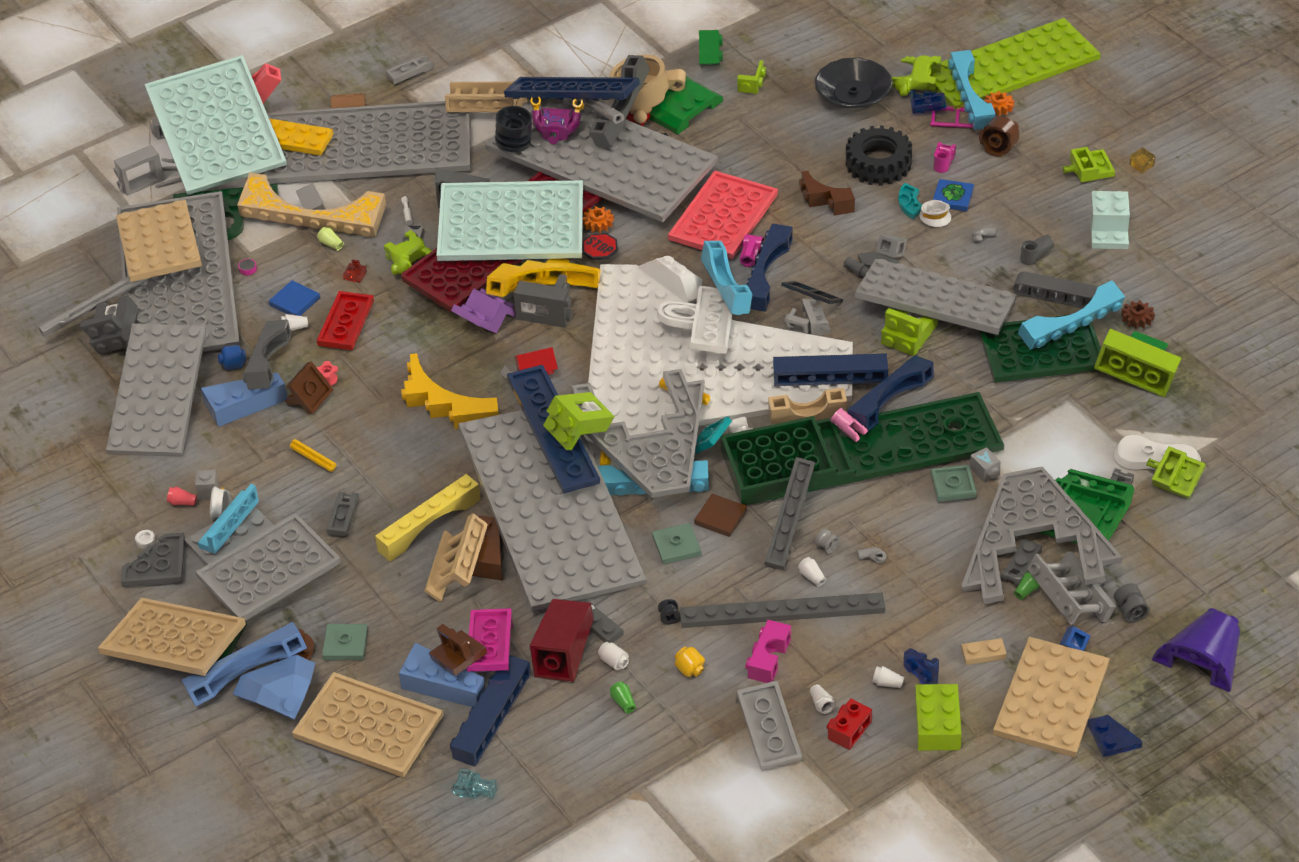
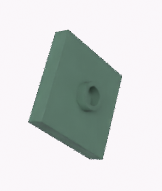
(953, 483)
(676, 543)
(345, 642)

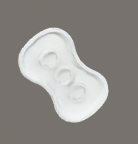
(1134, 451)

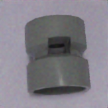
(1131, 602)

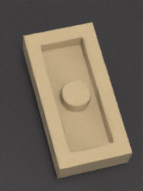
(983, 651)

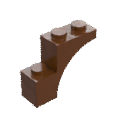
(816, 194)

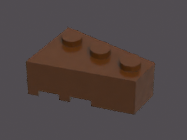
(489, 558)

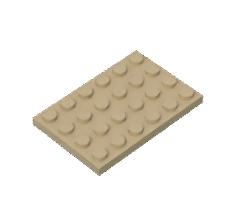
(158, 240)
(172, 636)
(1051, 696)
(368, 724)

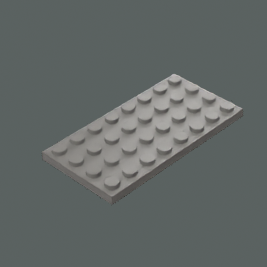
(936, 296)
(156, 390)

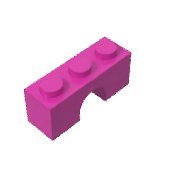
(772, 638)

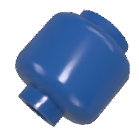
(232, 357)

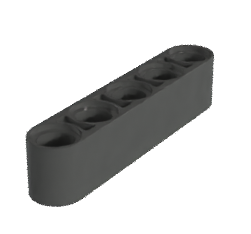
(1054, 289)

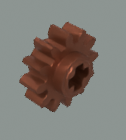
(1137, 314)

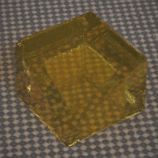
(1142, 160)

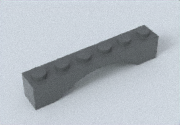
(605, 131)
(258, 370)

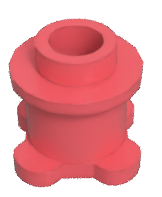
(328, 372)

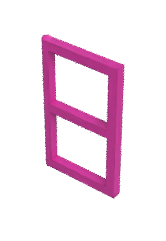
(956, 124)

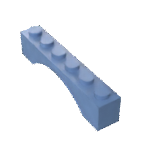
(276, 645)

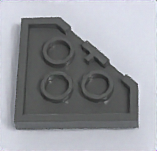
(157, 563)

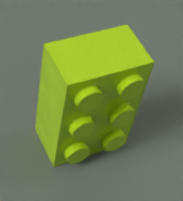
(937, 717)

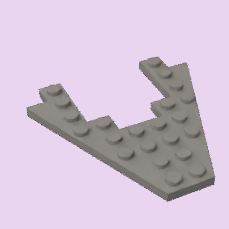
(658, 459)
(1029, 504)

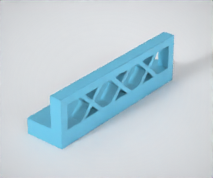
(229, 520)

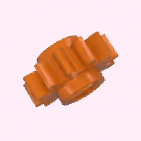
(1000, 102)
(598, 219)

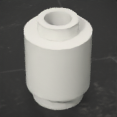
(613, 655)

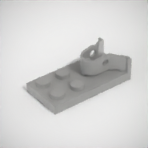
(768, 725)

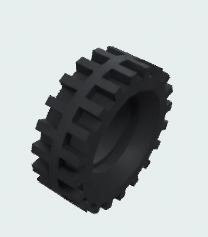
(880, 169)

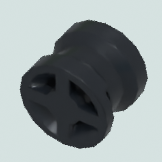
(669, 611)

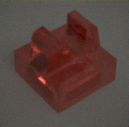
(354, 271)

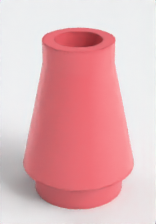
(178, 496)

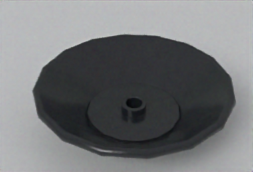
(853, 82)

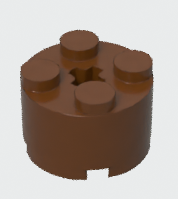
(999, 136)

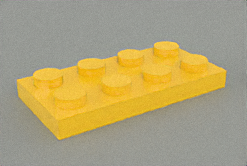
(301, 137)

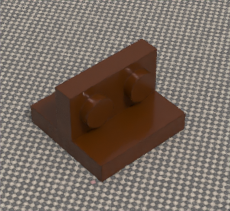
(308, 388)
(457, 650)

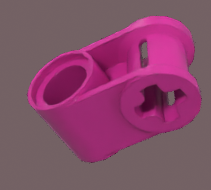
(943, 157)

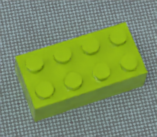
(1137, 363)

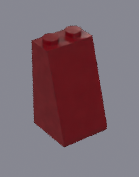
(561, 639)

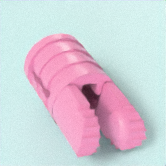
(846, 423)

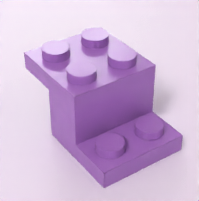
(485, 310)

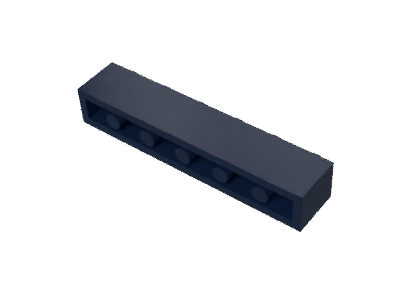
(830, 369)
(489, 711)

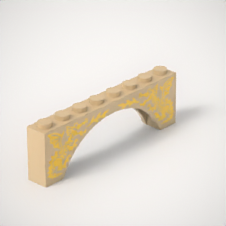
(357, 217)

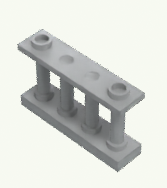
(1065, 601)

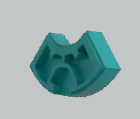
(908, 201)

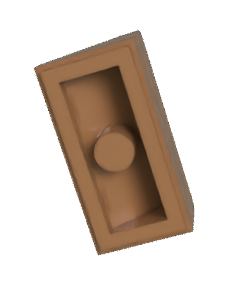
(348, 100)

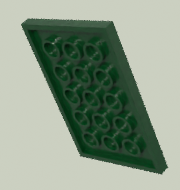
(1013, 360)

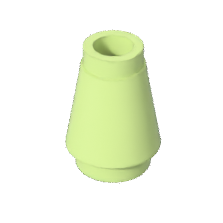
(328, 237)

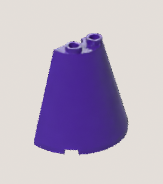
(1207, 642)

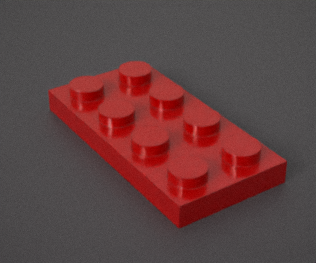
(345, 320)

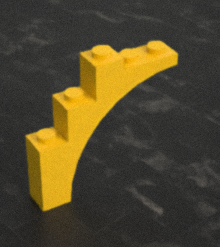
(507, 276)
(440, 402)

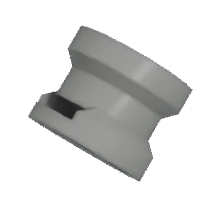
(827, 541)

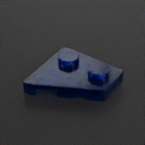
(927, 102)
(923, 668)
(1112, 736)

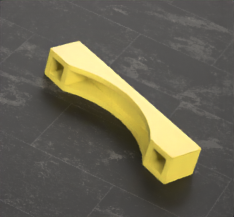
(399, 535)

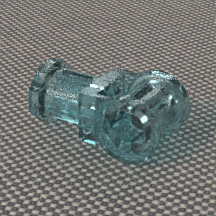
(473, 784)

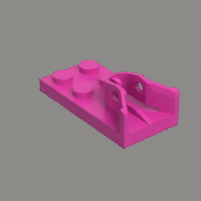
(493, 631)

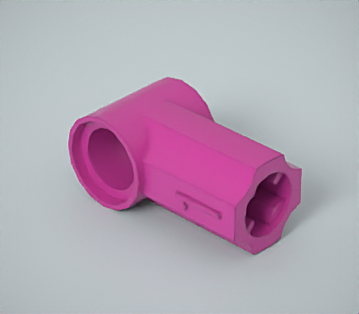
(751, 248)

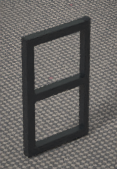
(811, 292)

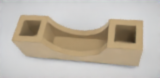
(783, 409)

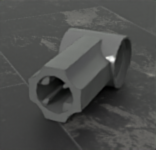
(1032, 249)

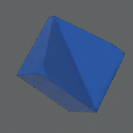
(1075, 638)

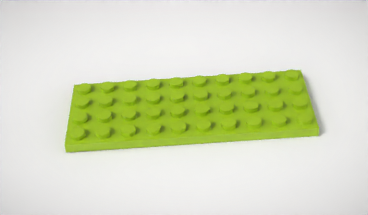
(1020, 61)

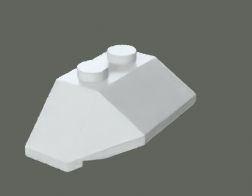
(674, 277)

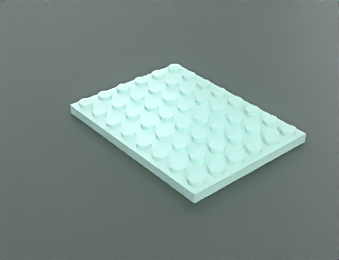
(215, 124)
(510, 220)

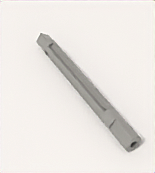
(604, 109)
(87, 306)

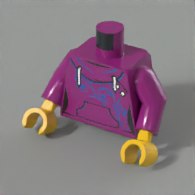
(556, 123)

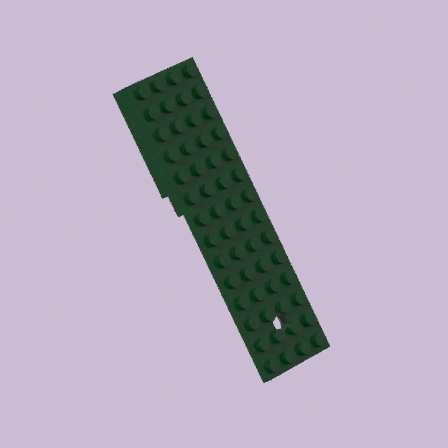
(902, 441)

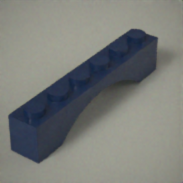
(777, 242)
(910, 375)

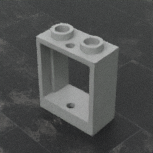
(134, 159)

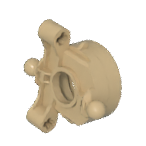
(654, 86)

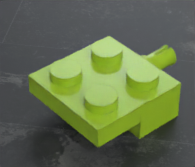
(1089, 164)
(1176, 472)

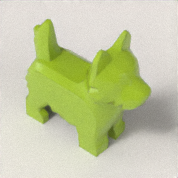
(920, 76)
(405, 253)

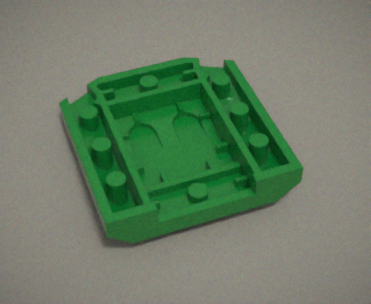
(683, 105)
(1098, 498)

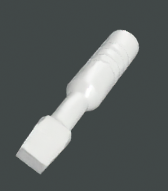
(407, 213)

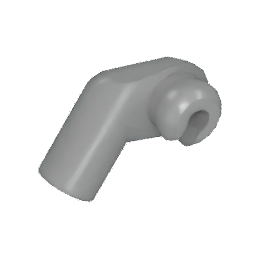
(983, 232)
(872, 553)

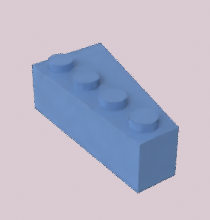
(234, 400)
(427, 677)

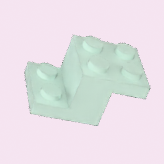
(1110, 220)

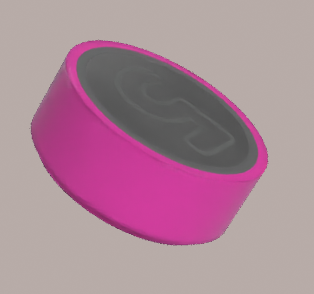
(247, 266)

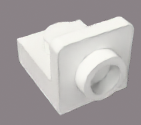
(738, 425)

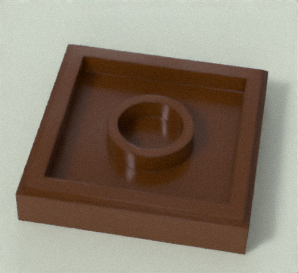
(720, 515)

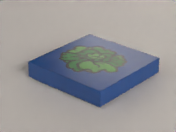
(954, 193)

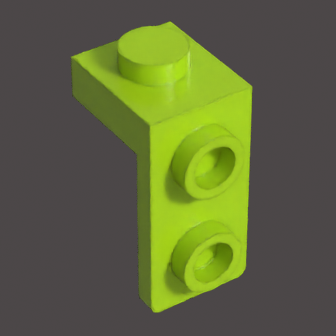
(751, 84)

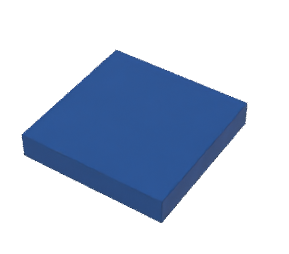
(294, 299)

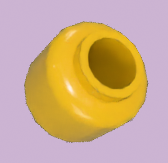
(689, 661)

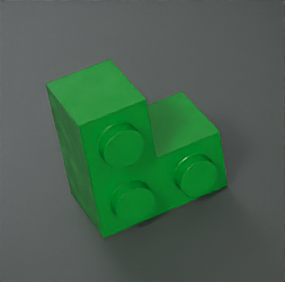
(710, 47)

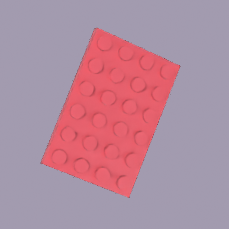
(723, 212)

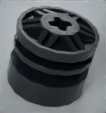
(513, 128)

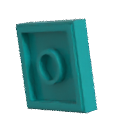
(711, 434)

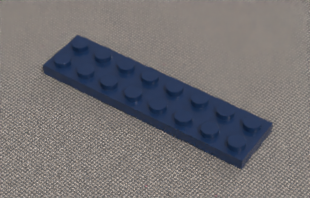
(572, 87)
(534, 394)

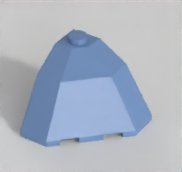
(278, 685)

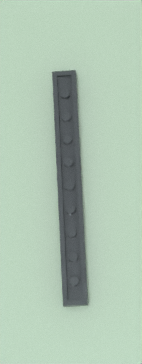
(782, 610)

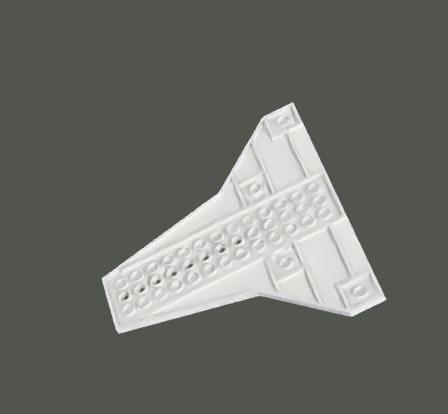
(636, 347)

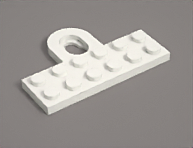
(708, 320)

